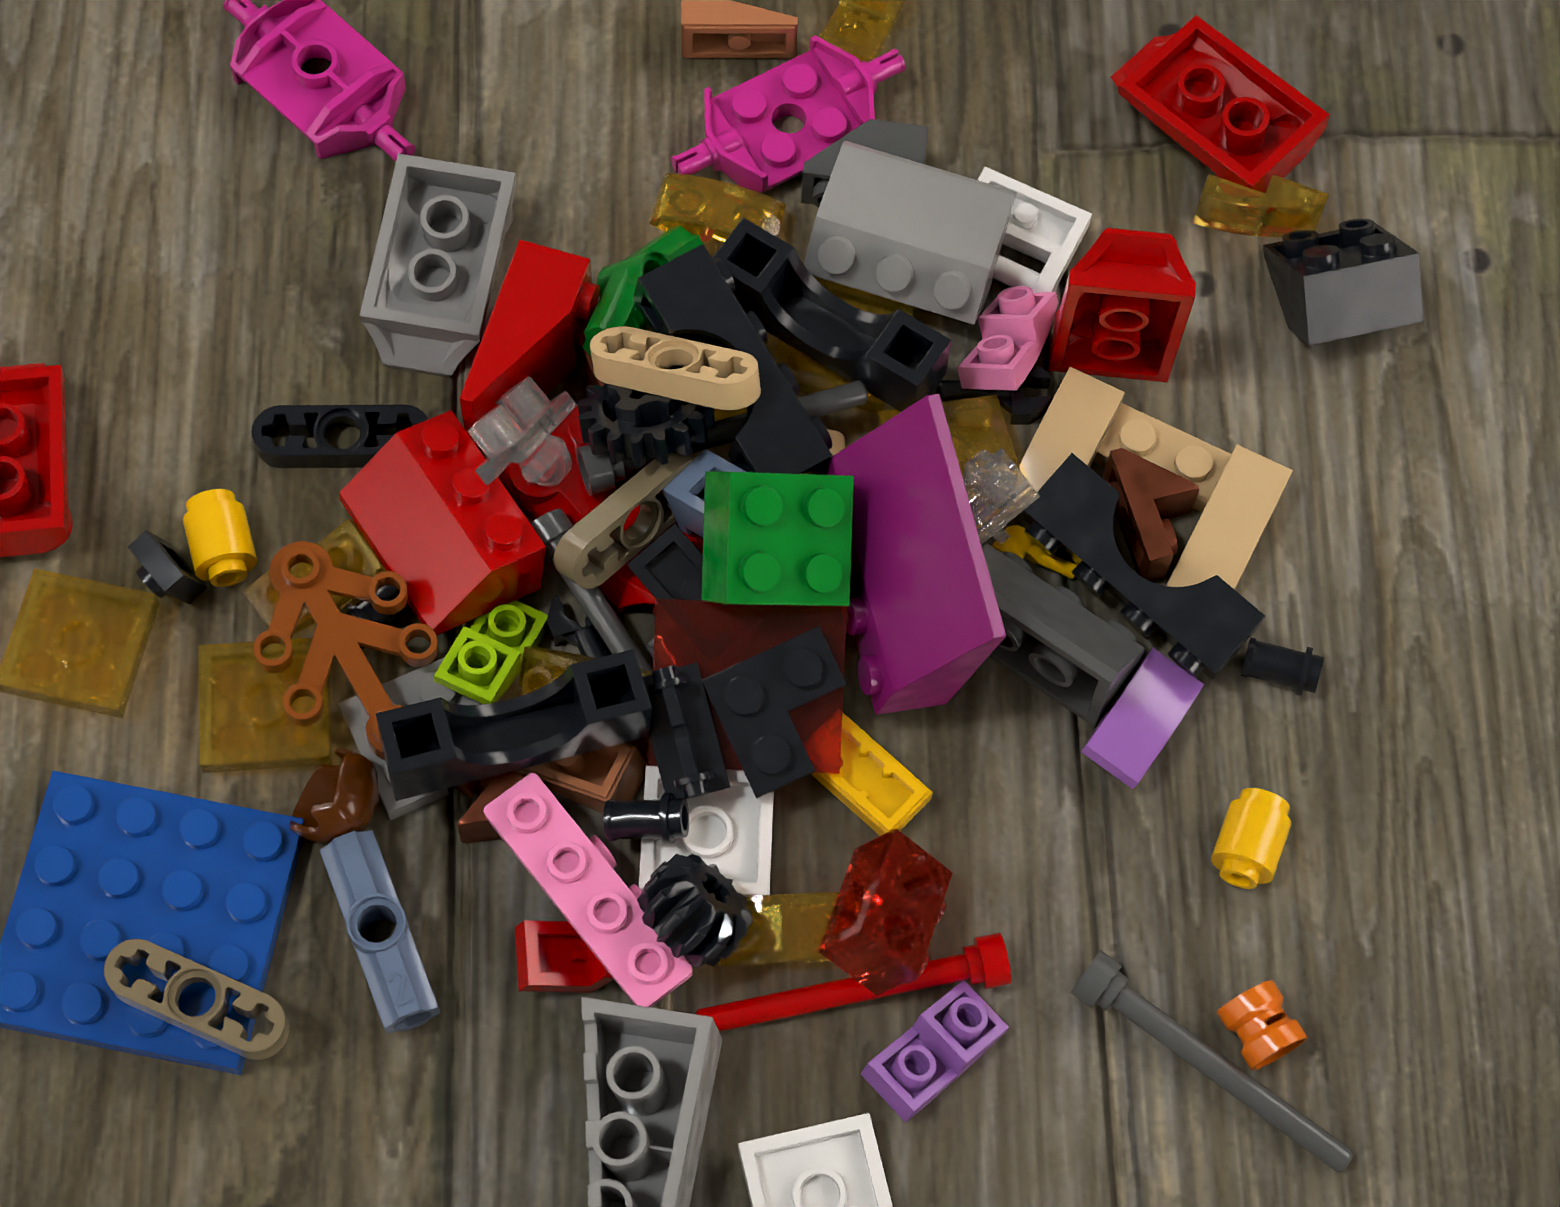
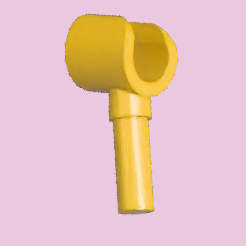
(1024, 547)

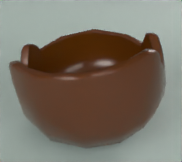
(337, 798)

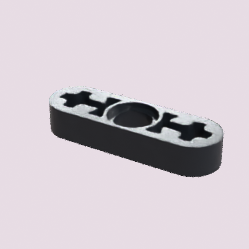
(323, 418)

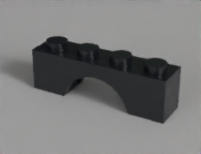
(697, 303)
(889, 352)
(1200, 621)
(454, 744)

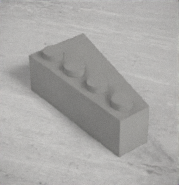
(646, 1101)

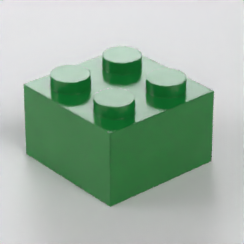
(777, 539)

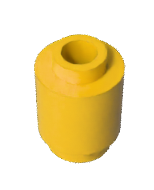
(219, 537)
(1252, 838)

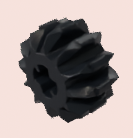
(695, 910)

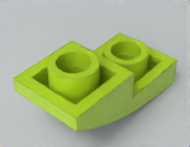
(491, 652)

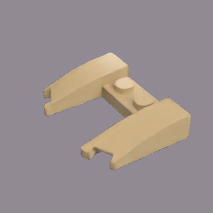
(1235, 488)

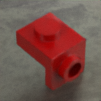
(556, 959)

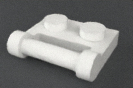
(1041, 229)

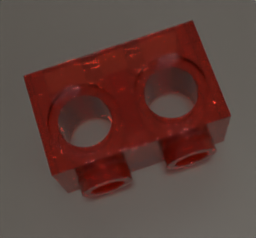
(886, 912)

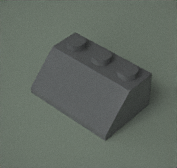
(1058, 641)

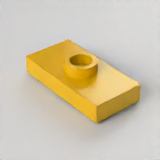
(874, 782)

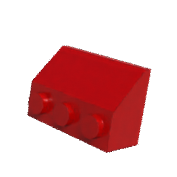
(442, 527)

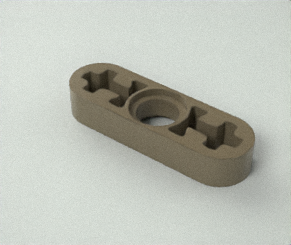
(598, 542)
(160, 963)

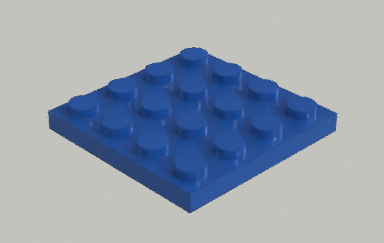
(147, 867)

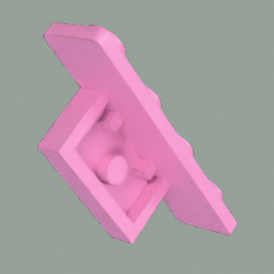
(586, 890)

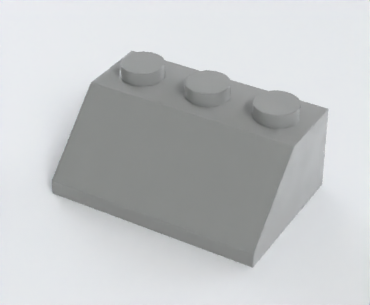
(909, 232)

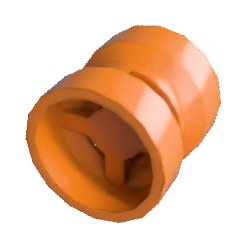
(1262, 1025)

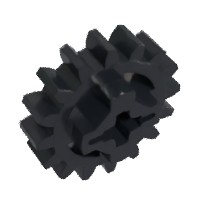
(640, 424)

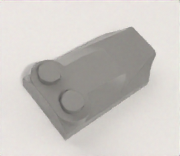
(436, 262)

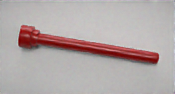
(980, 963)

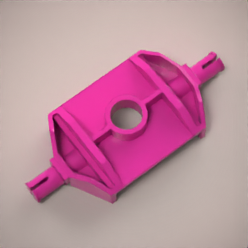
(819, 87)
(334, 109)

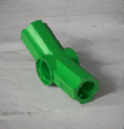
(619, 281)

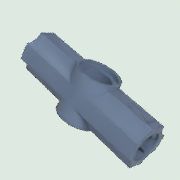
(390, 966)

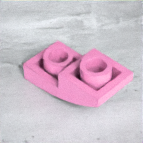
(1011, 341)

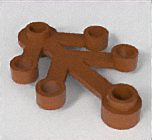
(336, 633)

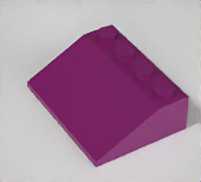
(916, 564)

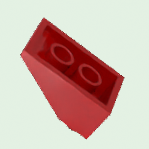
(532, 327)

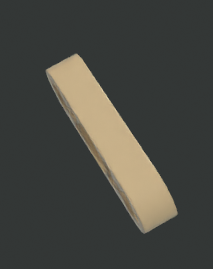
(710, 377)

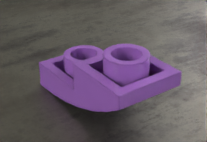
(1142, 718)
(934, 1051)

